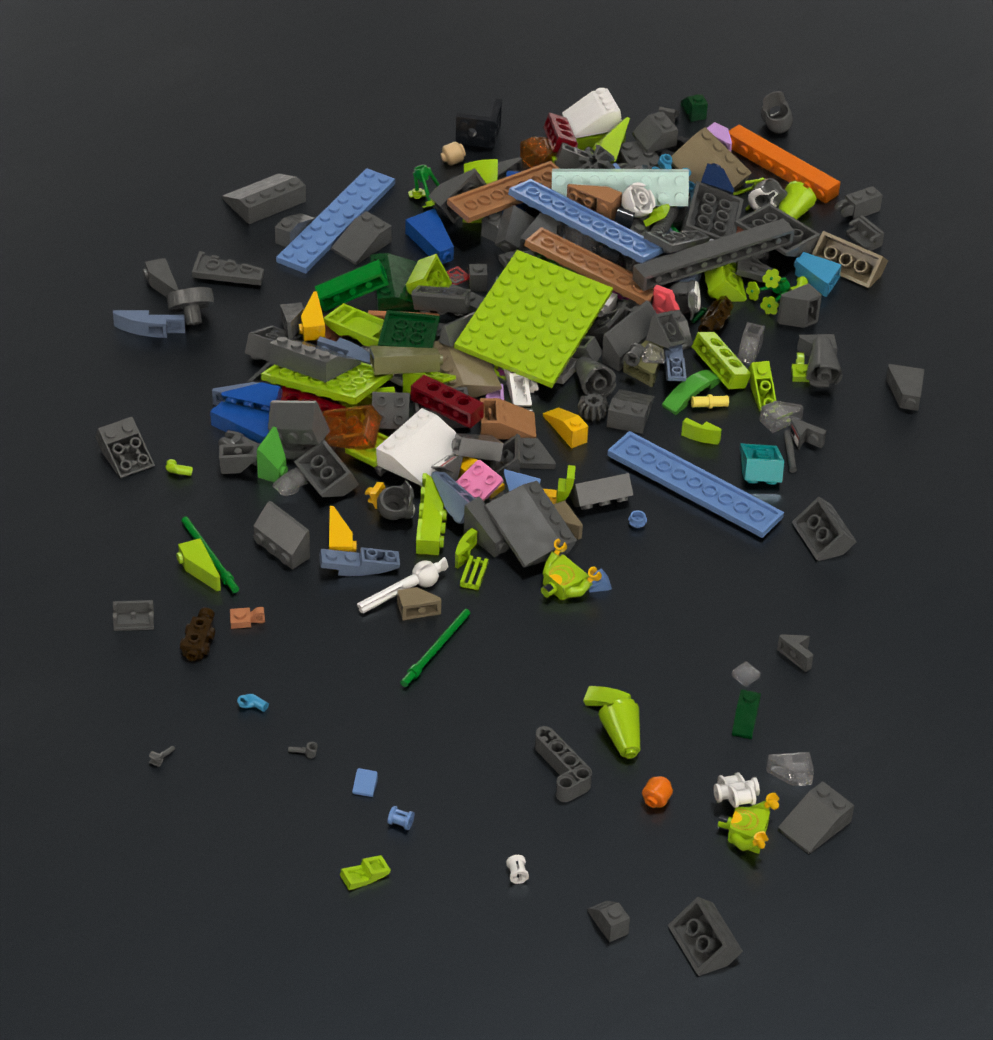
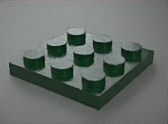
(409, 330)

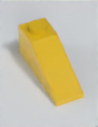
(312, 320)
(568, 426)
(340, 534)

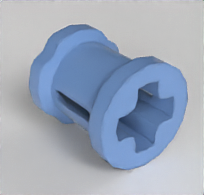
(400, 817)

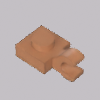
(243, 617)

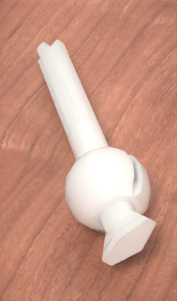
(423, 574)

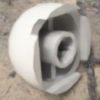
(638, 200)

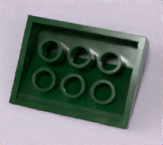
(394, 295)

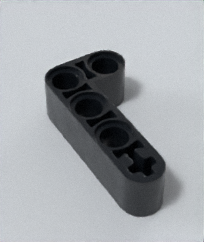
(625, 218)

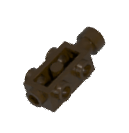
(716, 315)
(198, 635)

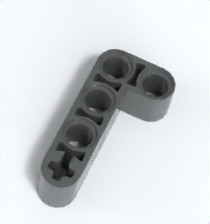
(574, 773)

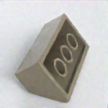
(857, 262)

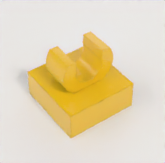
(374, 492)

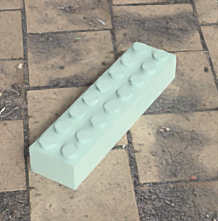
(667, 185)

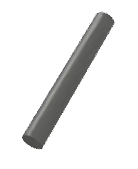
(790, 451)

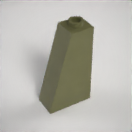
(404, 360)

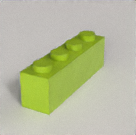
(430, 519)

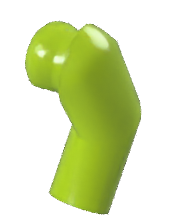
(801, 281)
(172, 467)

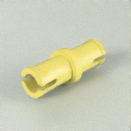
(710, 401)

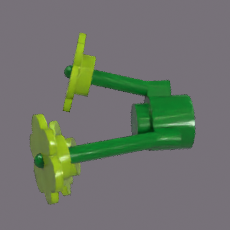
(422, 173)
(774, 282)

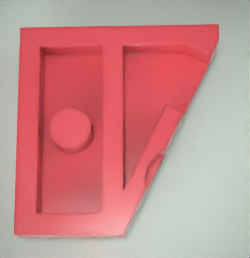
(664, 300)

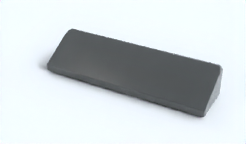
(452, 330)

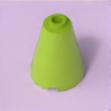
(798, 199)
(623, 726)

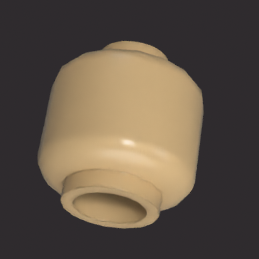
(453, 153)

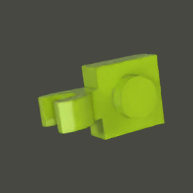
(799, 369)

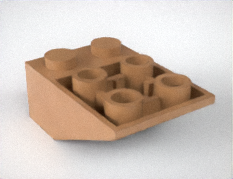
(597, 198)
(506, 420)

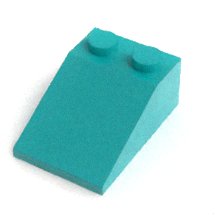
(761, 463)

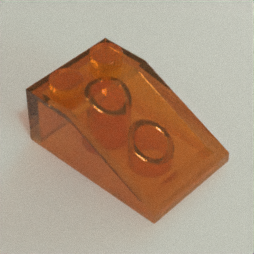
(536, 151)
(353, 427)

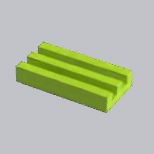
(477, 562)

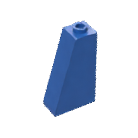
(430, 235)
(241, 419)

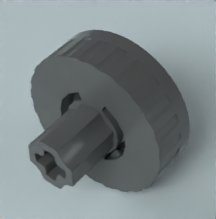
(190, 301)

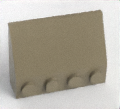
(705, 149)
(469, 371)

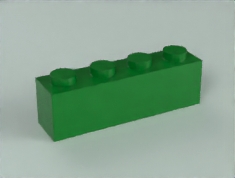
(351, 285)

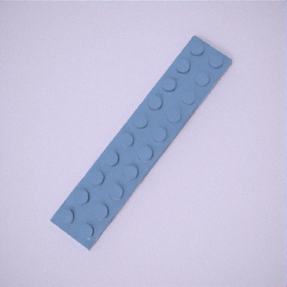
(334, 220)
(585, 221)
(695, 484)

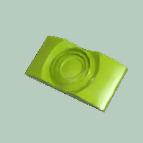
(356, 324)

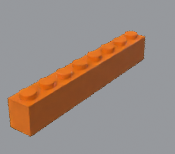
(783, 163)

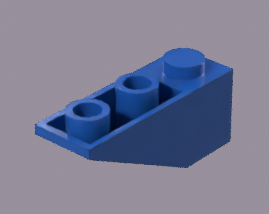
(254, 395)

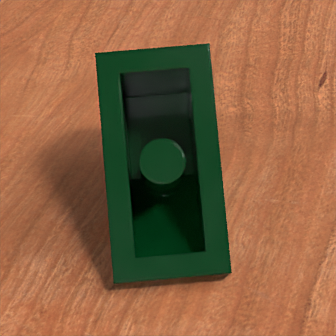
(695, 107)
(746, 714)

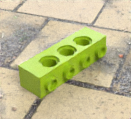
(721, 360)

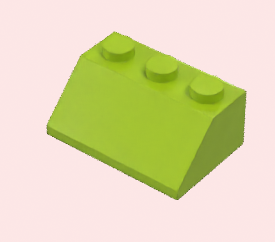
(428, 272)
(725, 282)

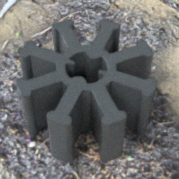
(597, 159)

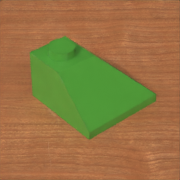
(271, 457)

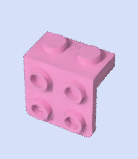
(480, 480)

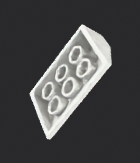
(593, 114)
(416, 446)

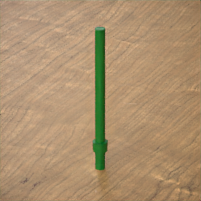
(226, 577)
(416, 669)

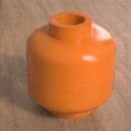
(657, 792)

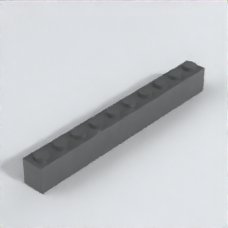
(713, 254)

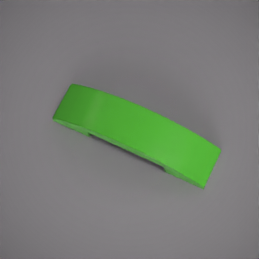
(693, 385)

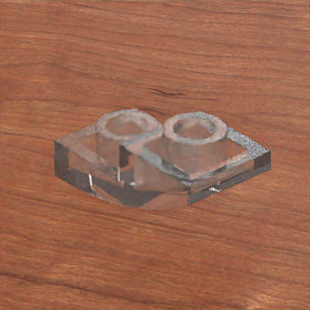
(290, 482)

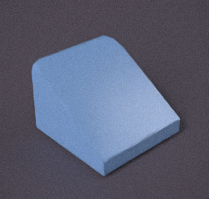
(601, 585)
(365, 782)

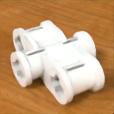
(736, 790)

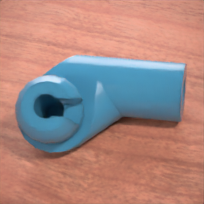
(252, 700)

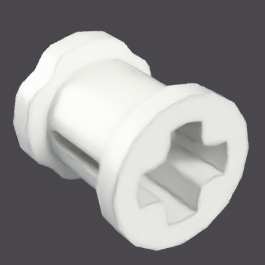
(517, 869)

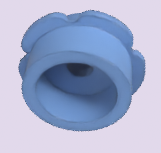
(637, 519)

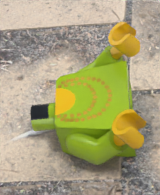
(564, 577)
(749, 824)

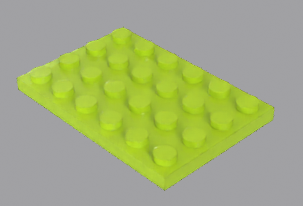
(347, 387)

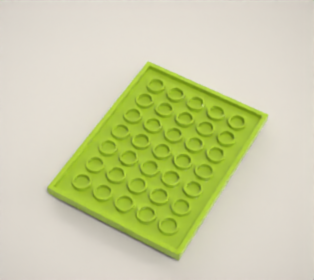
(533, 318)

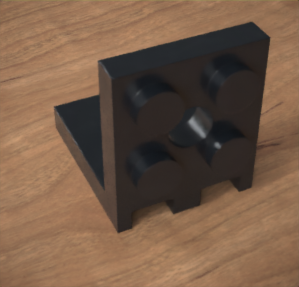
(486, 127)

